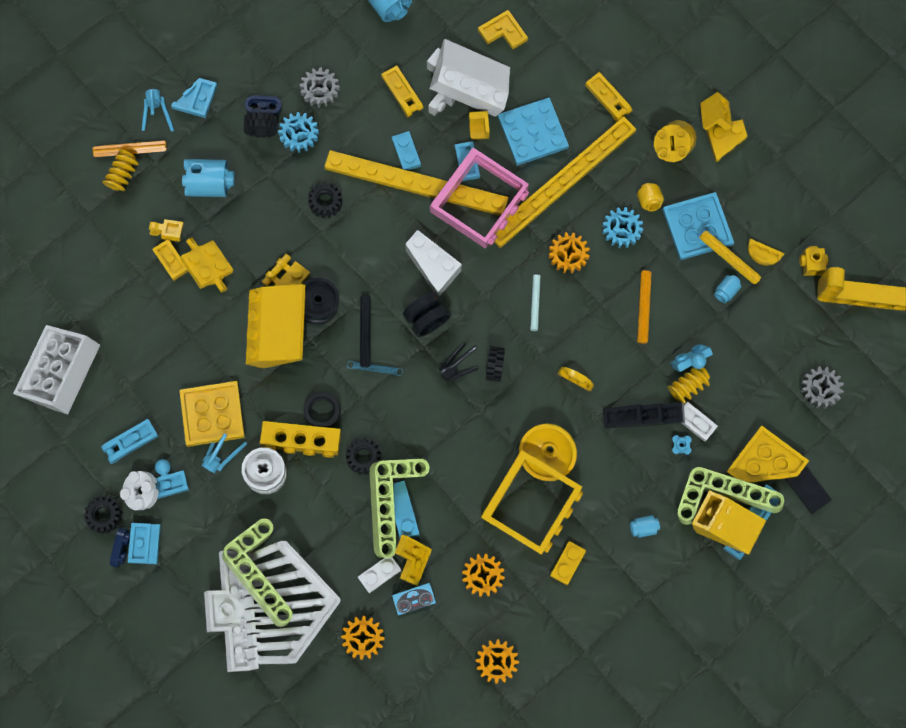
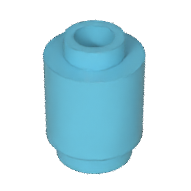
(727, 288)
(644, 526)

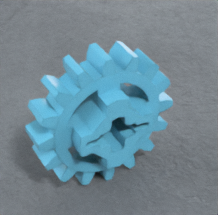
(293, 126)
(622, 235)

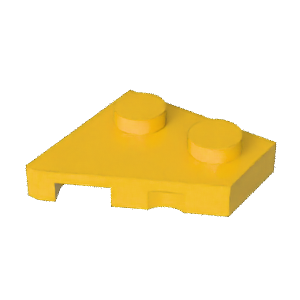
(725, 141)

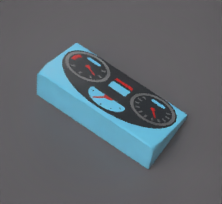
(414, 599)

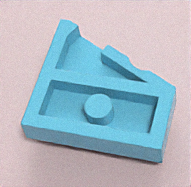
(197, 98)

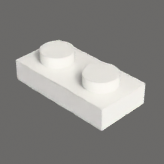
(698, 422)
(379, 574)

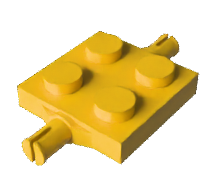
(206, 264)

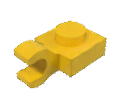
(169, 230)

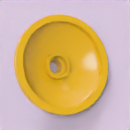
(536, 444)

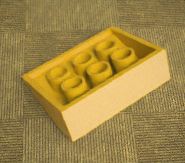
(275, 325)

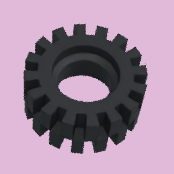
(260, 124)
(325, 210)
(495, 364)
(357, 446)
(111, 523)

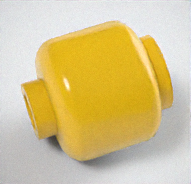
(650, 197)

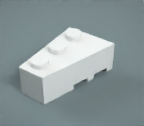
(433, 262)

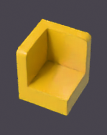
(479, 125)

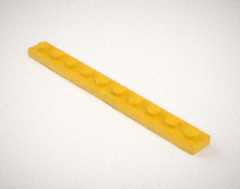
(565, 179)
(414, 182)

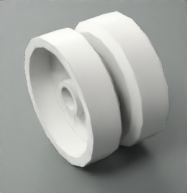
(260, 481)

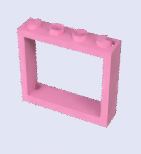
(477, 157)

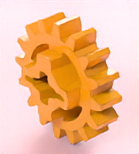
(578, 255)
(495, 571)
(362, 646)
(503, 655)

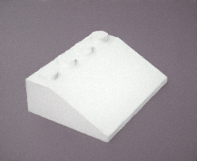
(471, 78)
(57, 369)

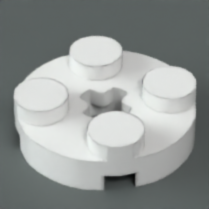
(130, 490)

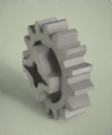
(316, 93)
(830, 389)

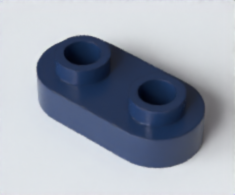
(264, 104)
(121, 540)

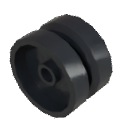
(328, 301)
(426, 314)

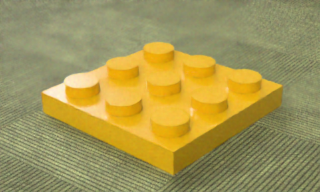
(211, 412)

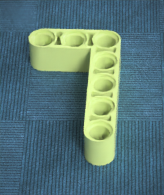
(728, 483)
(387, 499)
(255, 574)

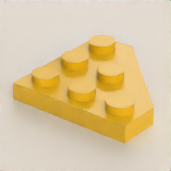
(767, 459)

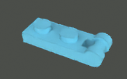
(129, 441)

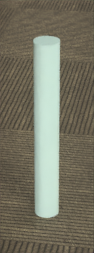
(535, 303)

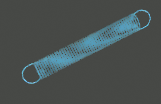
(388, 369)

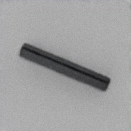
(365, 330)

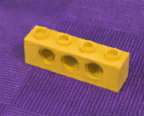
(271, 430)

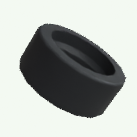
(317, 397)

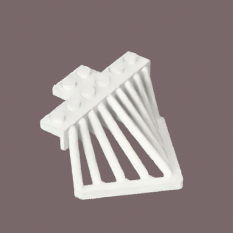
(234, 610)

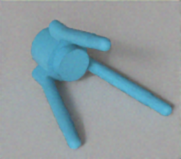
(153, 100)
(211, 461)

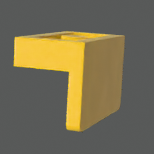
(716, 111)

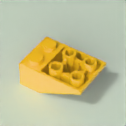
(728, 523)

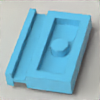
(144, 543)

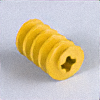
(120, 171)
(689, 384)

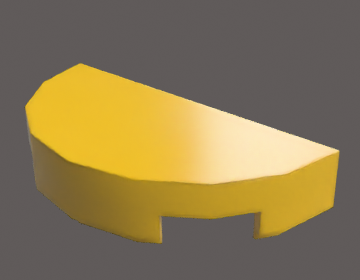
(763, 254)
(576, 378)

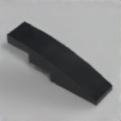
(644, 415)

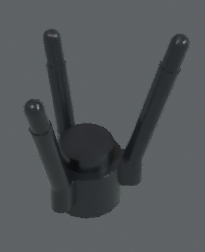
(449, 368)

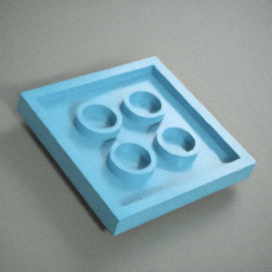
(533, 131)
(693, 217)

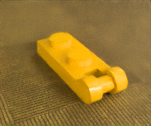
(401, 90)
(608, 96)

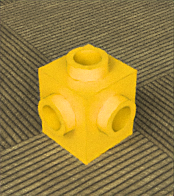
(813, 261)

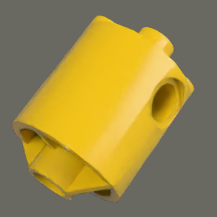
(675, 141)

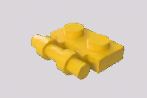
(294, 275)

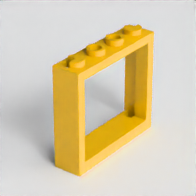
(556, 527)

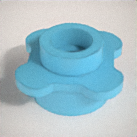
(676, 446)

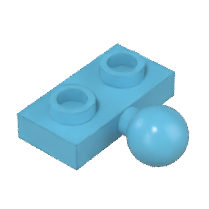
(694, 358)
(169, 483)

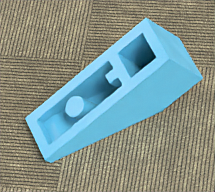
(404, 513)

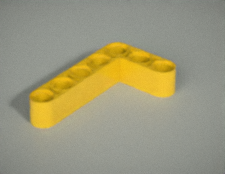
(835, 290)

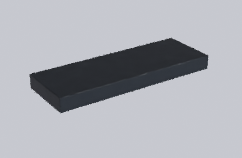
(809, 490)

